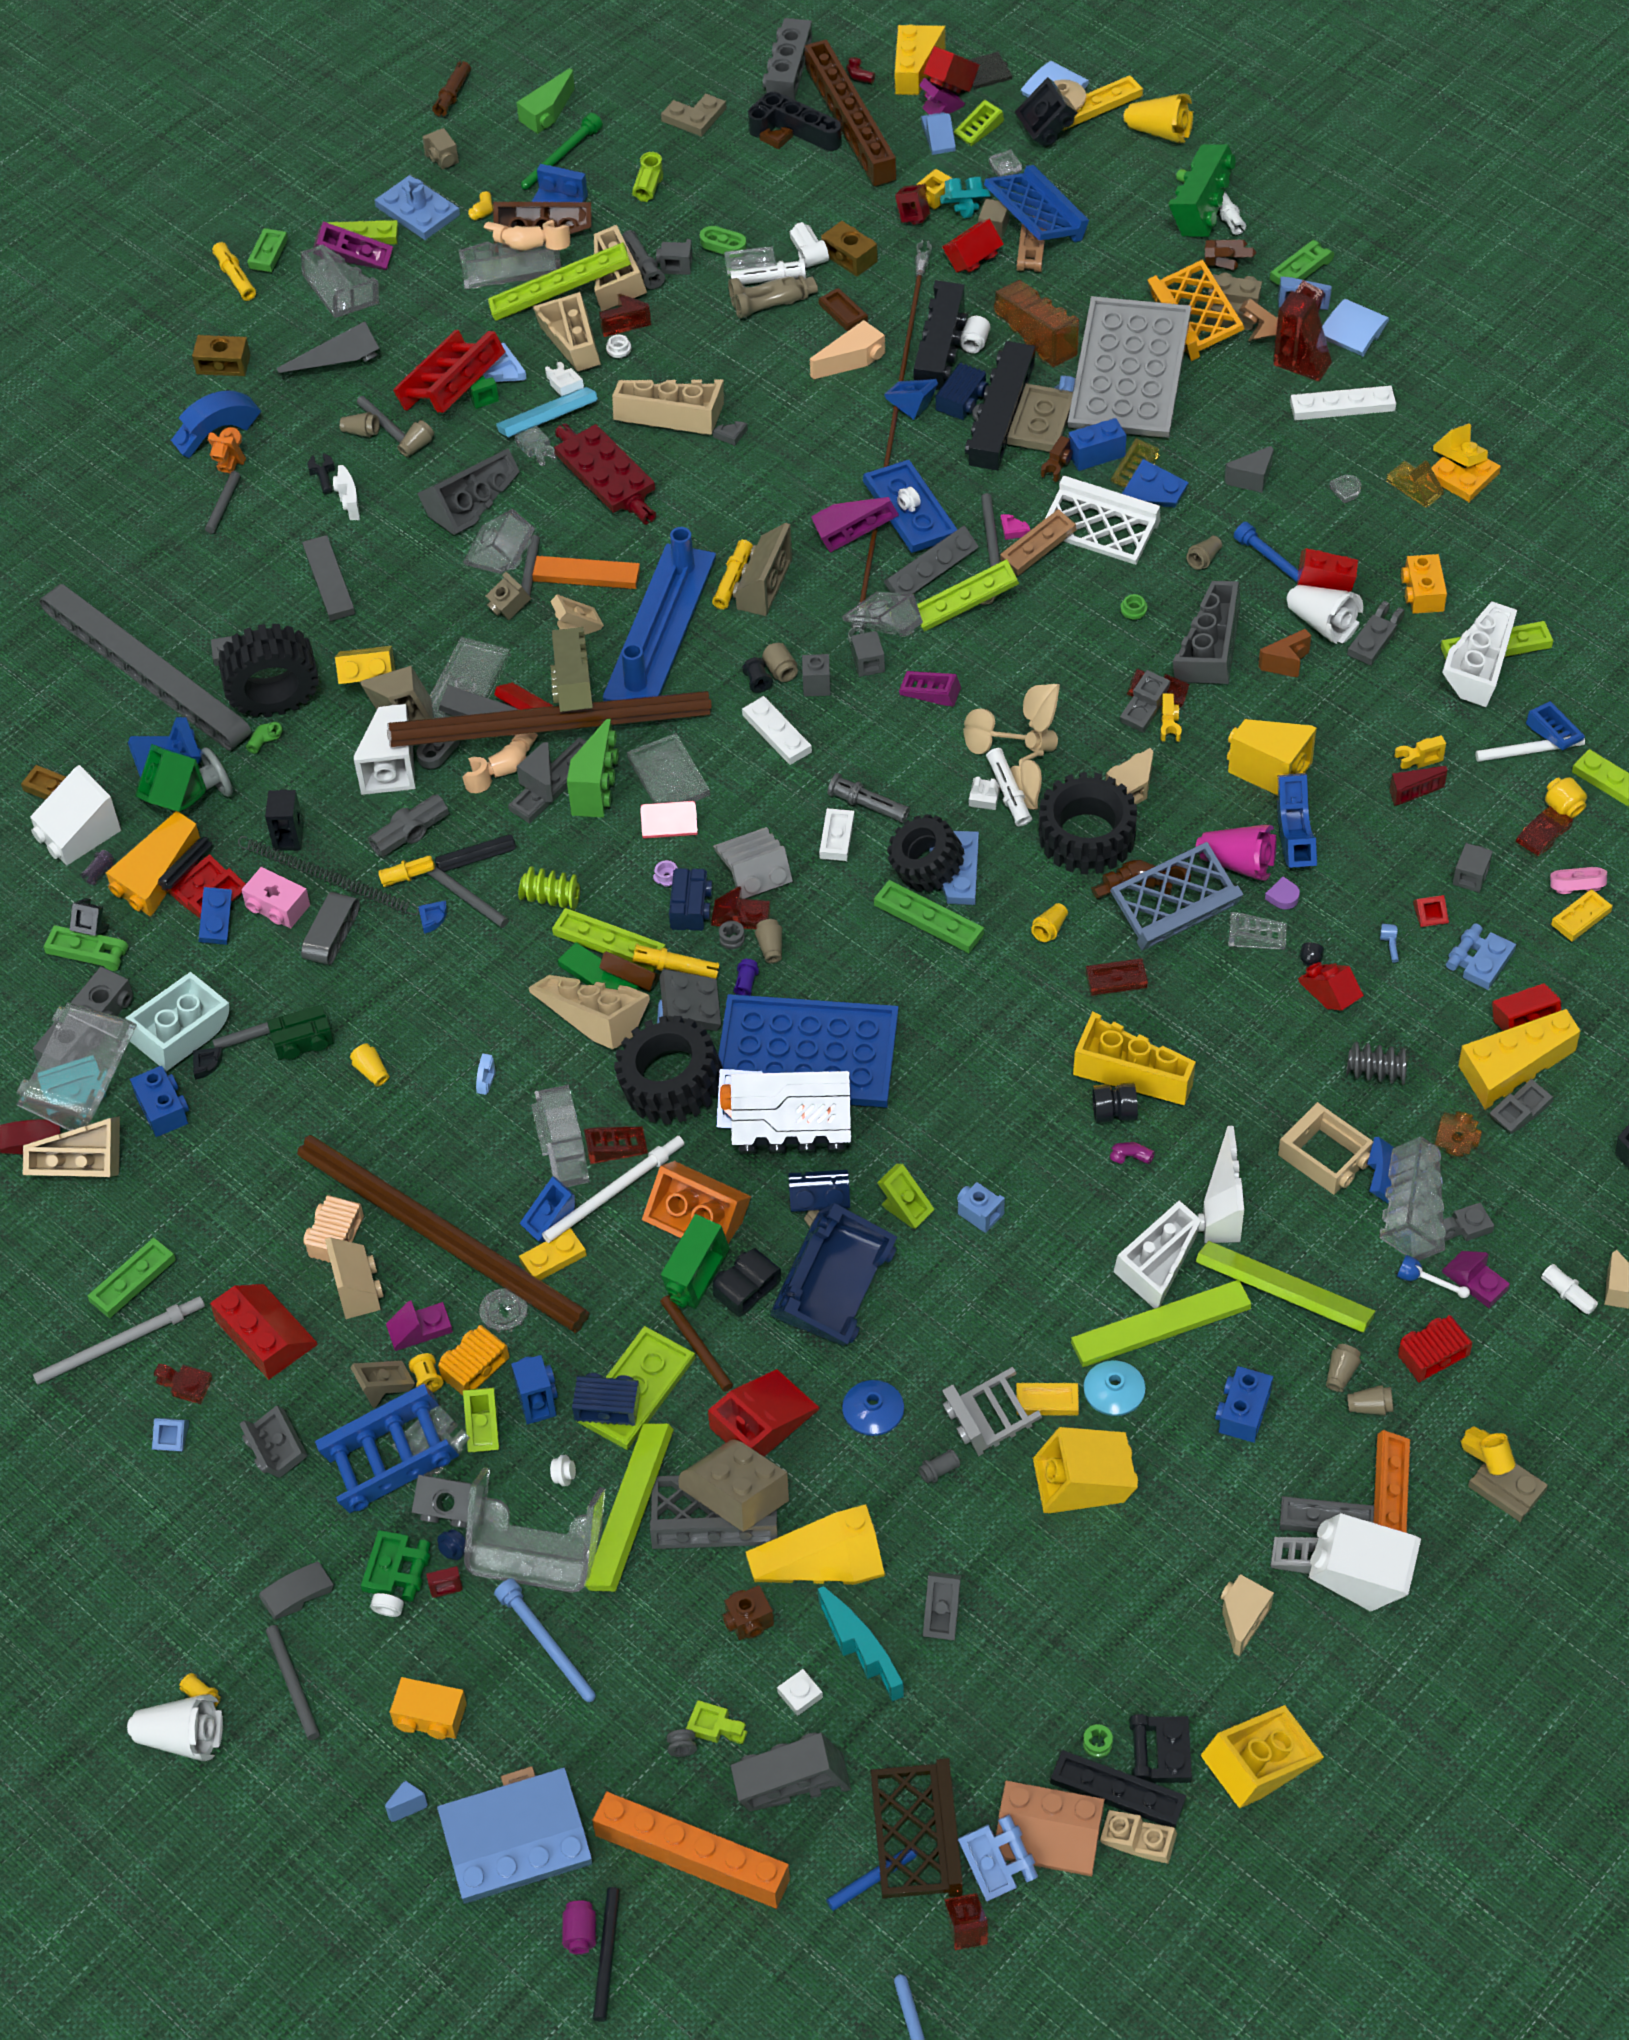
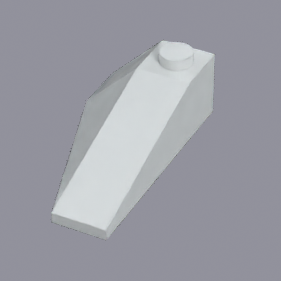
(1477, 657)
(1224, 1198)

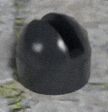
(1311, 953)

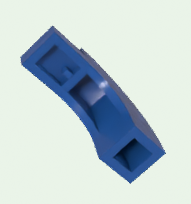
(210, 413)
(1294, 823)

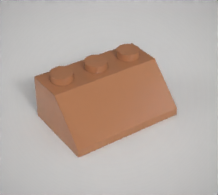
(1055, 1826)

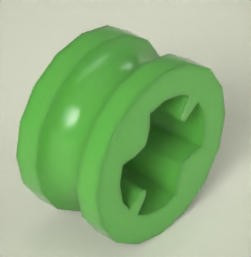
(1100, 1731)

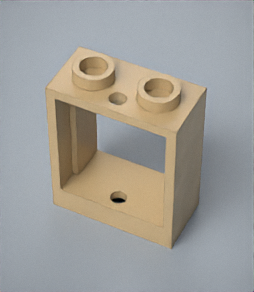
(1322, 1119)

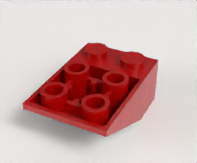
(761, 1412)

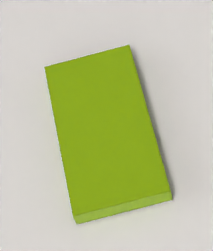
(658, 1367)

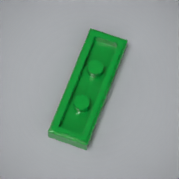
(585, 967)

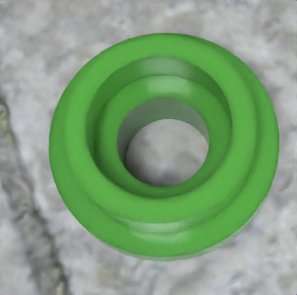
(1134, 607)

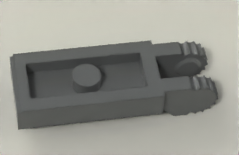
(1375, 634)

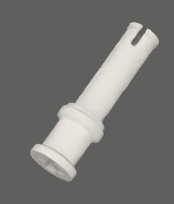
(770, 273)

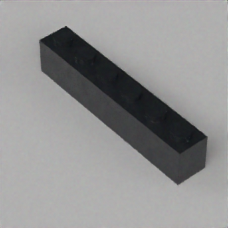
(1000, 405)

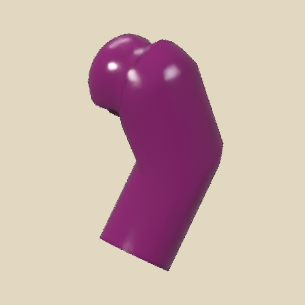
(1132, 1149)

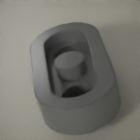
(434, 754)

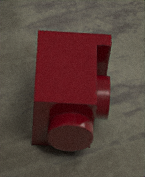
(909, 210)

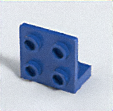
(560, 185)

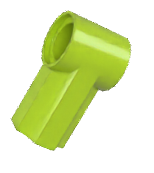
(648, 177)

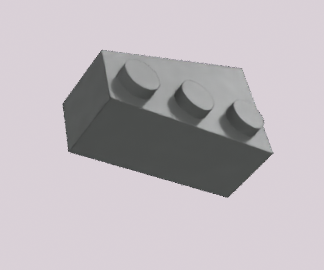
(790, 1771)

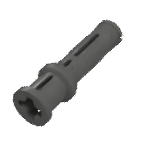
(646, 264)
(857, 794)

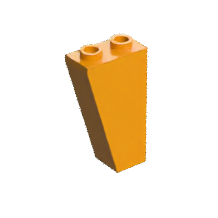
(138, 872)

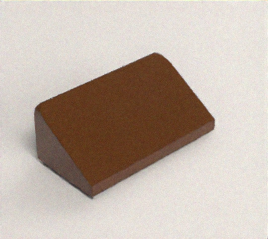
(629, 971)

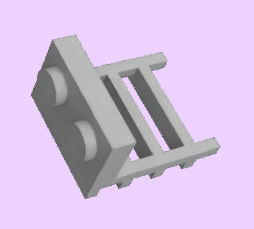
(755, 862)
(973, 1423)

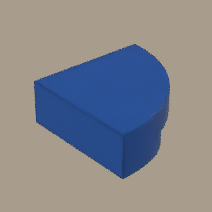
(432, 915)

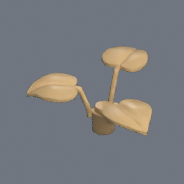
(1039, 708)

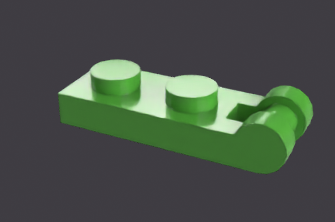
(1303, 262)
(85, 947)

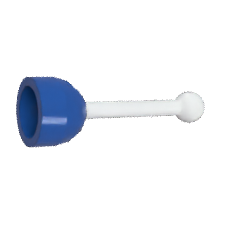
(1412, 1269)

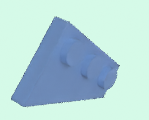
(963, 886)

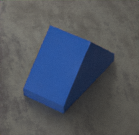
(912, 396)

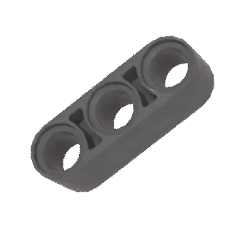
(330, 928)

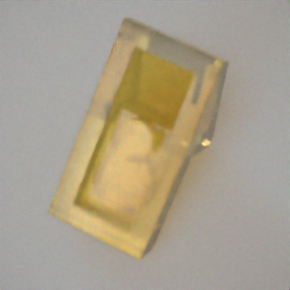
(1417, 482)

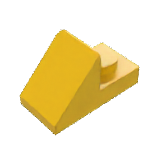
(1458, 447)

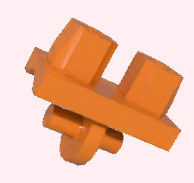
(226, 449)

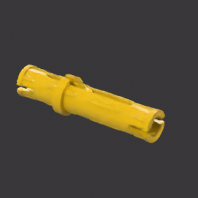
(230, 265)
(732, 575)
(675, 962)

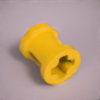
(426, 1372)

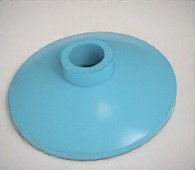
(1114, 1399)

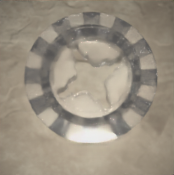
(490, 1311)

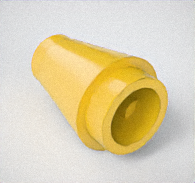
(1048, 924)
(368, 1063)

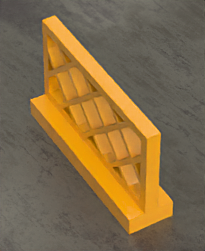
(1162, 294)

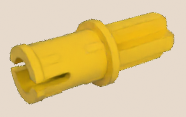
(406, 871)

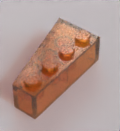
(1038, 322)

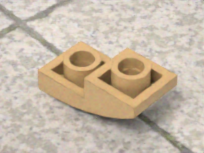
(1142, 1839)

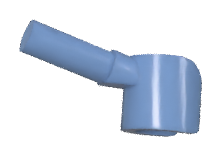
(1066, 383)
(1389, 933)

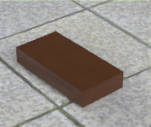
(842, 309)

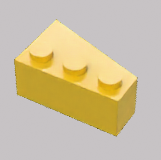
(912, 55)

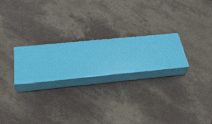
(547, 412)

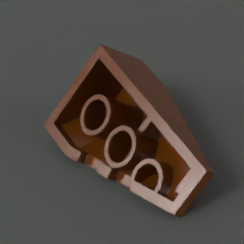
(529, 214)

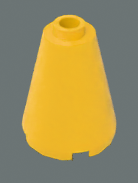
(1162, 117)

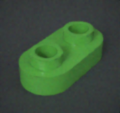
(721, 239)

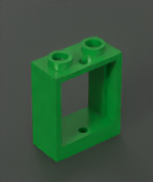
(695, 1262)

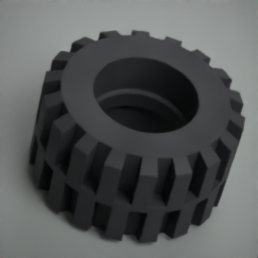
(916, 838)

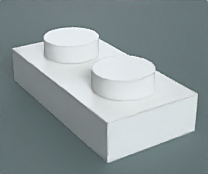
(837, 834)

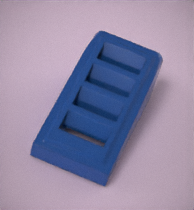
(1538, 719)

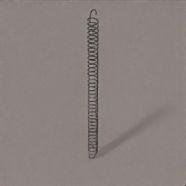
(333, 879)

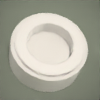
(386, 1605)

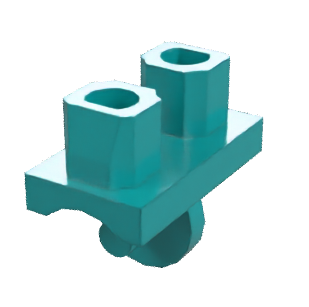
(973, 193)

